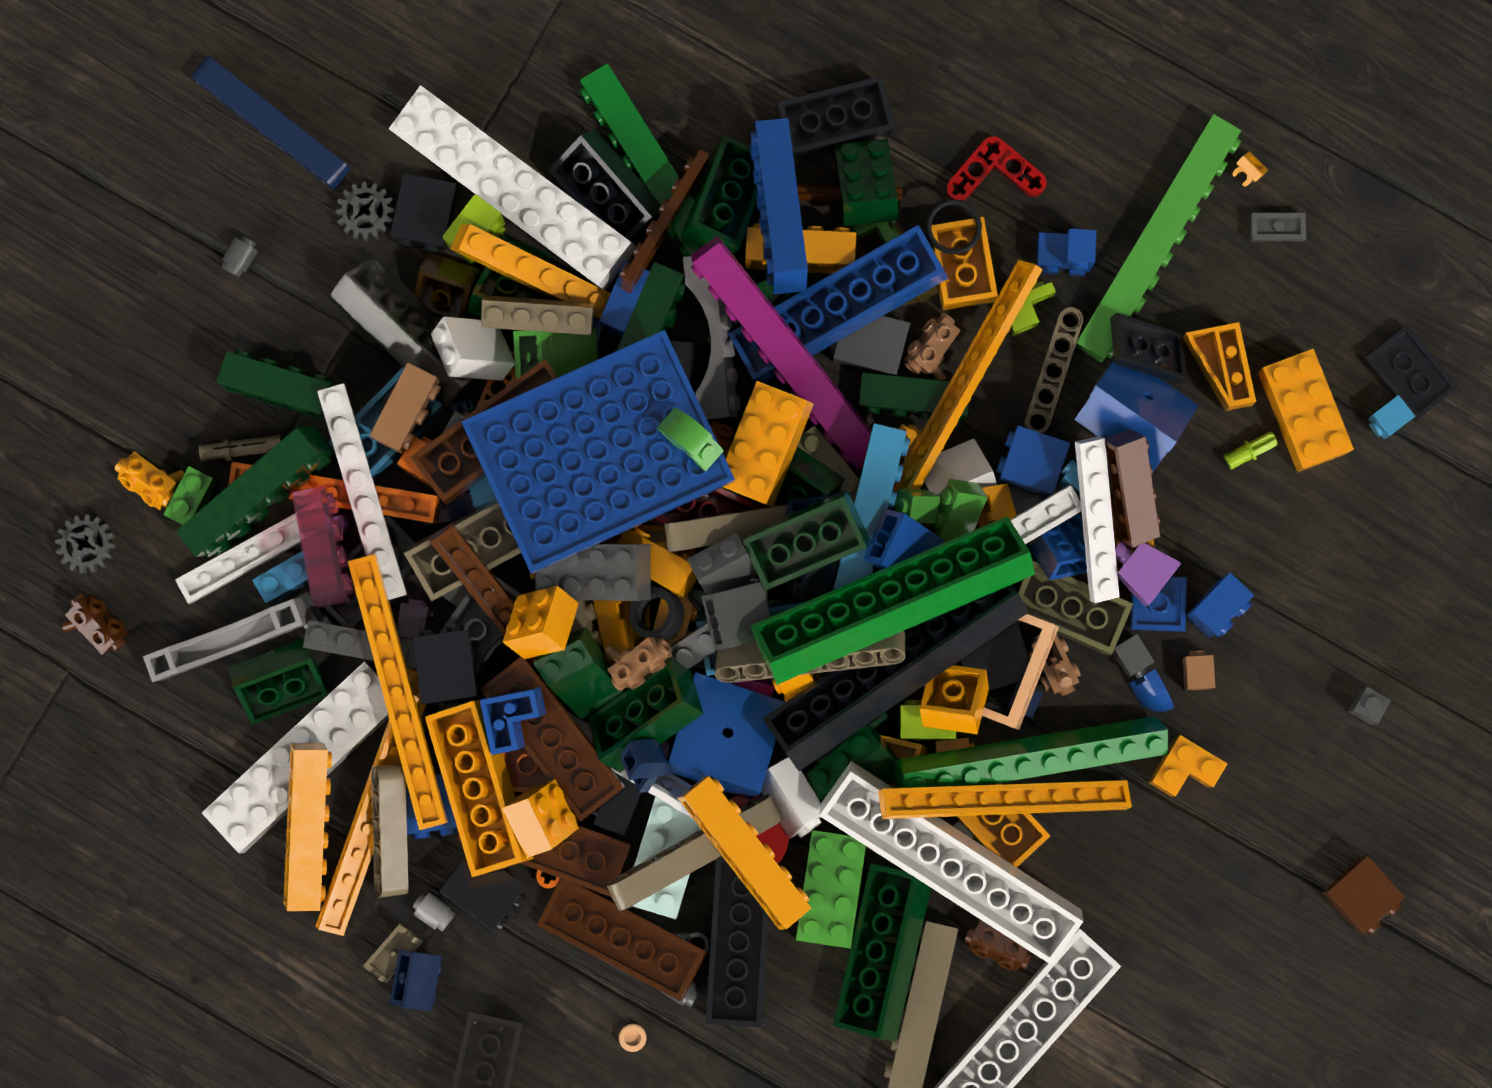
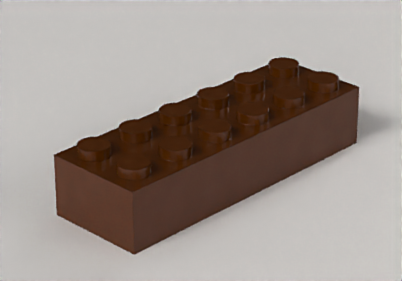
(450, 459)

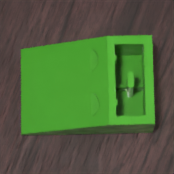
(561, 350)

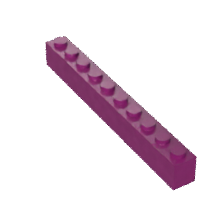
(783, 349)

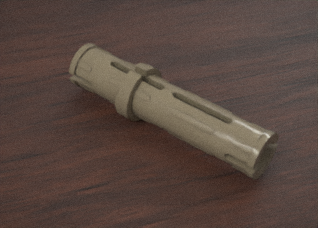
(229, 449)

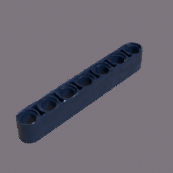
(270, 122)

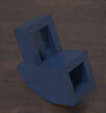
(644, 763)

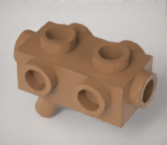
(928, 351)
(636, 664)
(1058, 672)

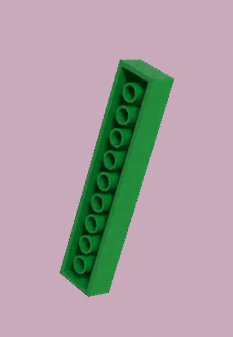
(893, 600)

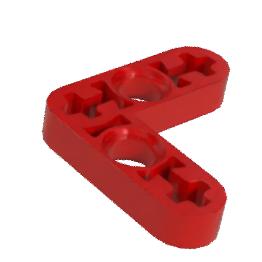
(999, 163)

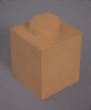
(1198, 671)

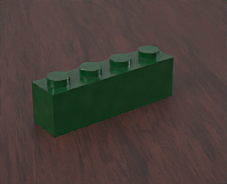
(901, 396)

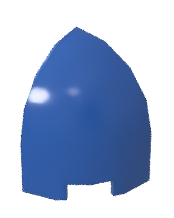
(1152, 692)

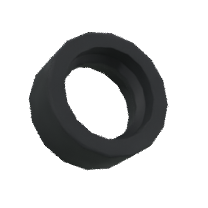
(672, 623)

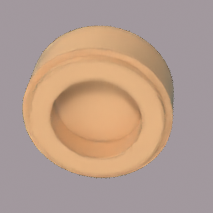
(632, 1037)

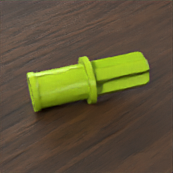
(1250, 450)

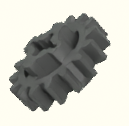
(373, 204)
(80, 553)

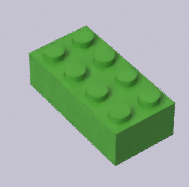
(832, 889)

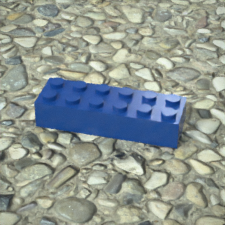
(778, 206)

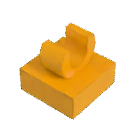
(1251, 166)

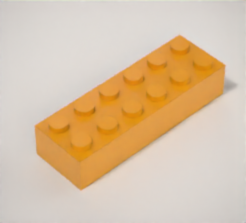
(476, 788)

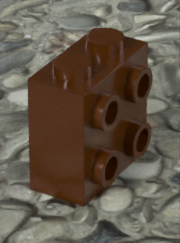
(1364, 895)

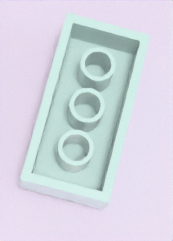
(664, 829)

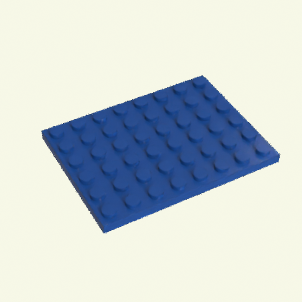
(587, 452)

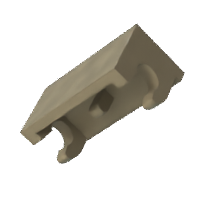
(385, 958)

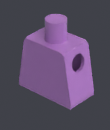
(1144, 570)

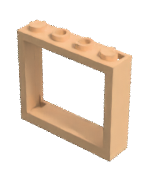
(1031, 675)

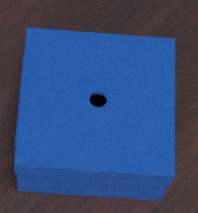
(1137, 402)
(726, 740)

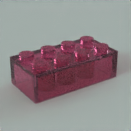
(321, 546)

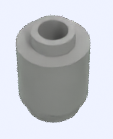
(433, 911)

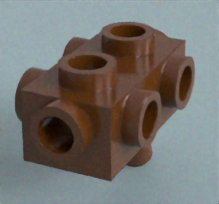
(95, 623)
(991, 943)

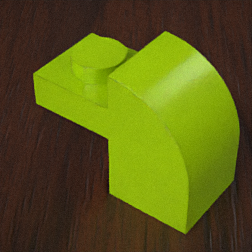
(1027, 317)

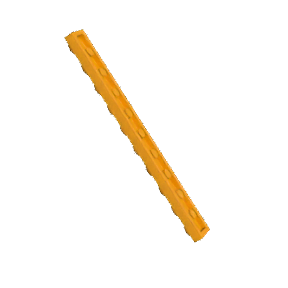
(968, 375)
(397, 691)
(1003, 799)
(359, 842)

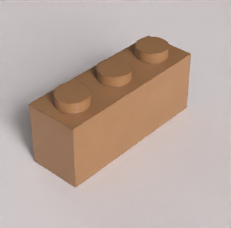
(405, 408)

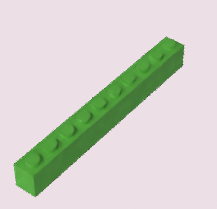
(1160, 234)

